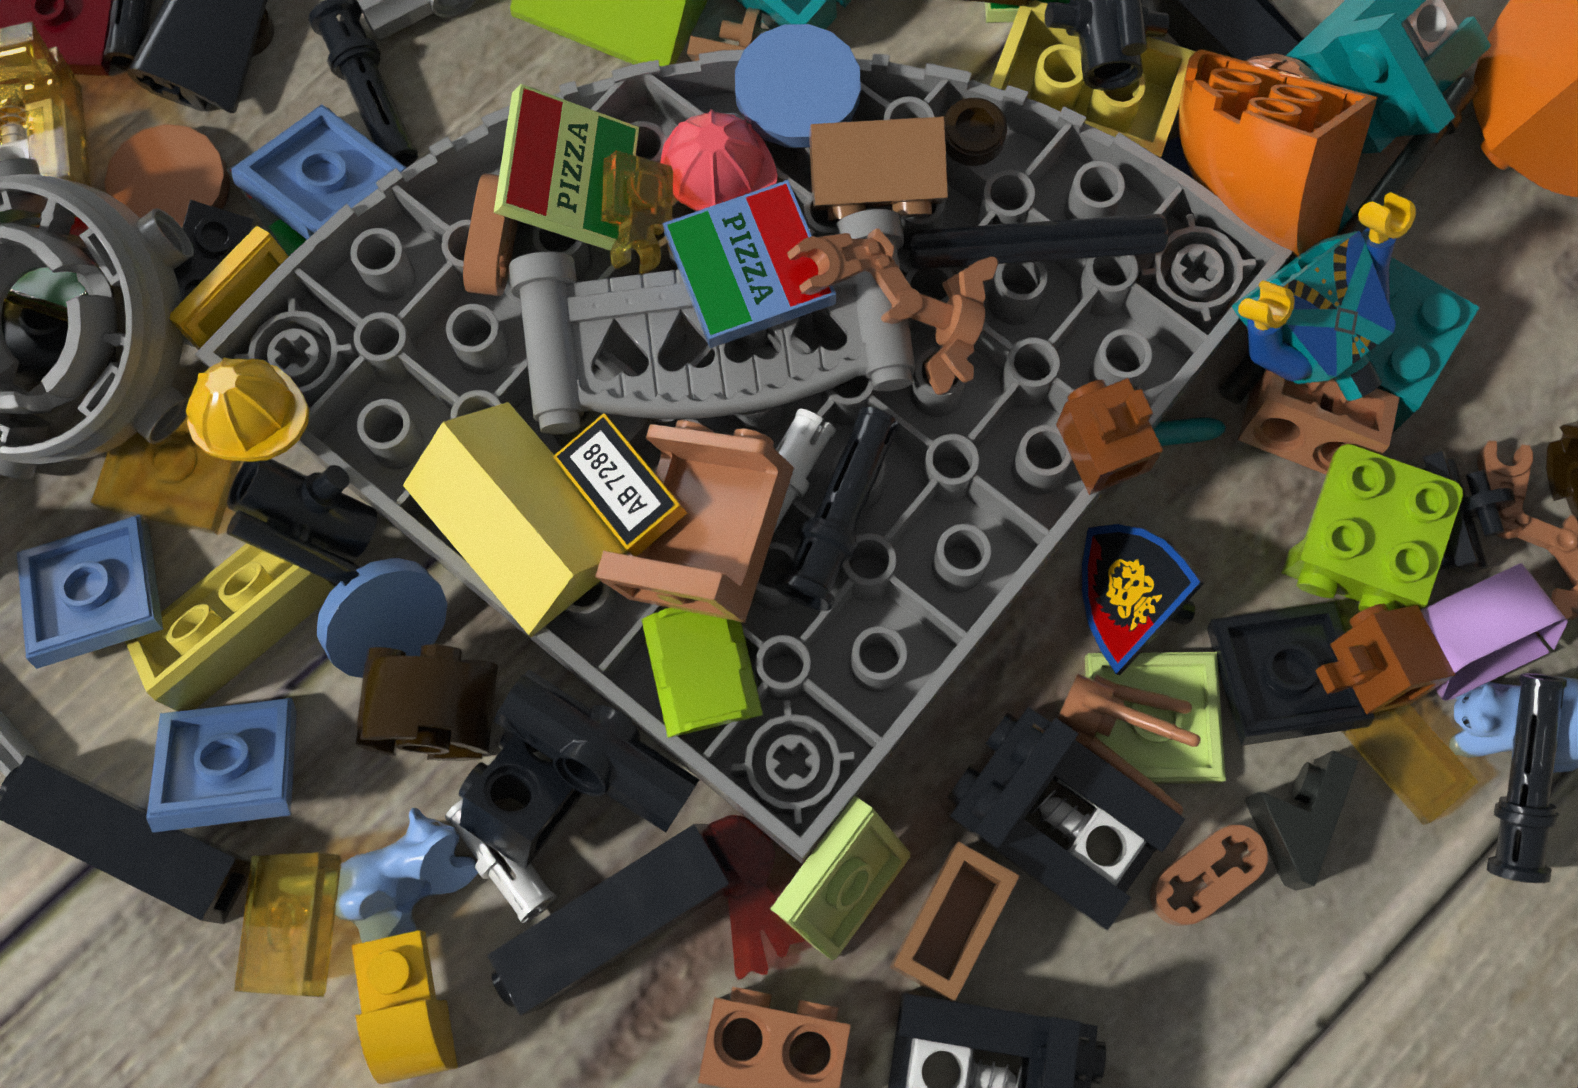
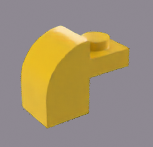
(401, 1022)

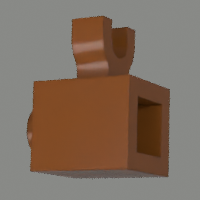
(1108, 433)
(1386, 659)

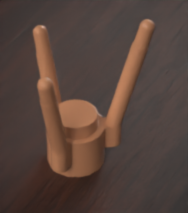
(1097, 705)

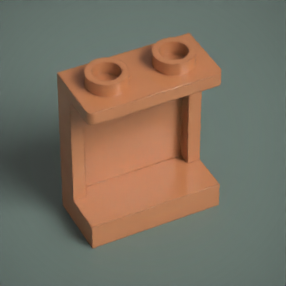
(720, 546)

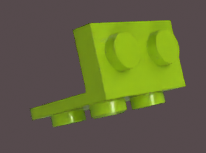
(1375, 531)

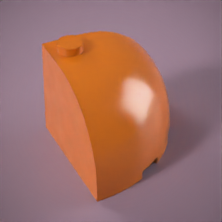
(1531, 93)
(1273, 145)

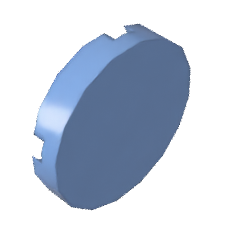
(796, 80)
(386, 606)

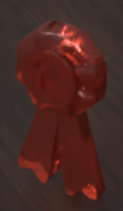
(752, 900)

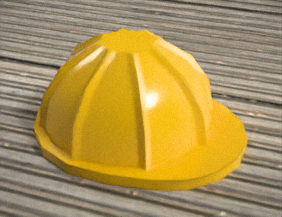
(246, 411)

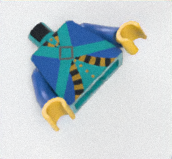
(1330, 304)

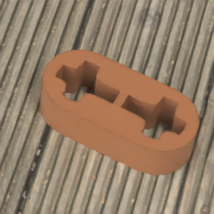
(488, 243)
(1218, 888)

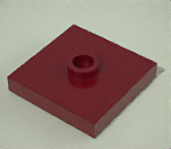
(72, 26)

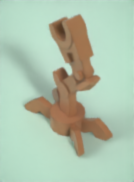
(956, 322)
(1558, 541)

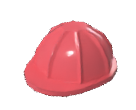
(717, 160)

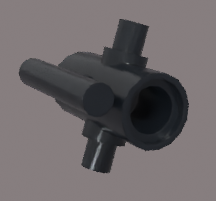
(1109, 37)
(301, 517)

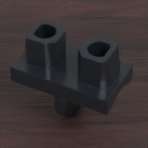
(1464, 545)

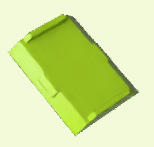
(700, 670)

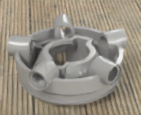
(132, 255)

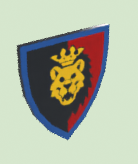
(1133, 589)

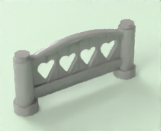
(572, 319)

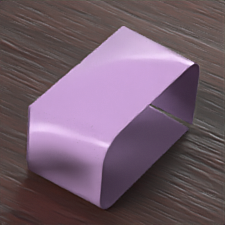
(1493, 628)

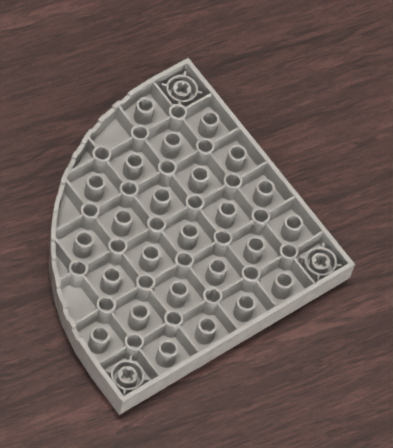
(967, 494)

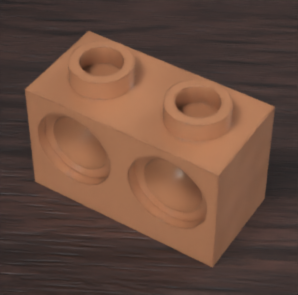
(1315, 420)
(779, 1028)

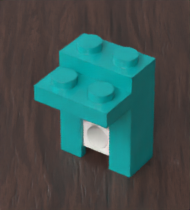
(1397, 53)

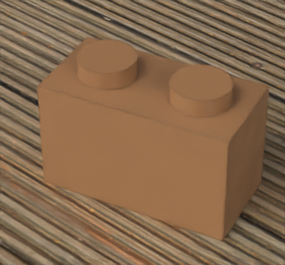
(878, 166)
(954, 922)

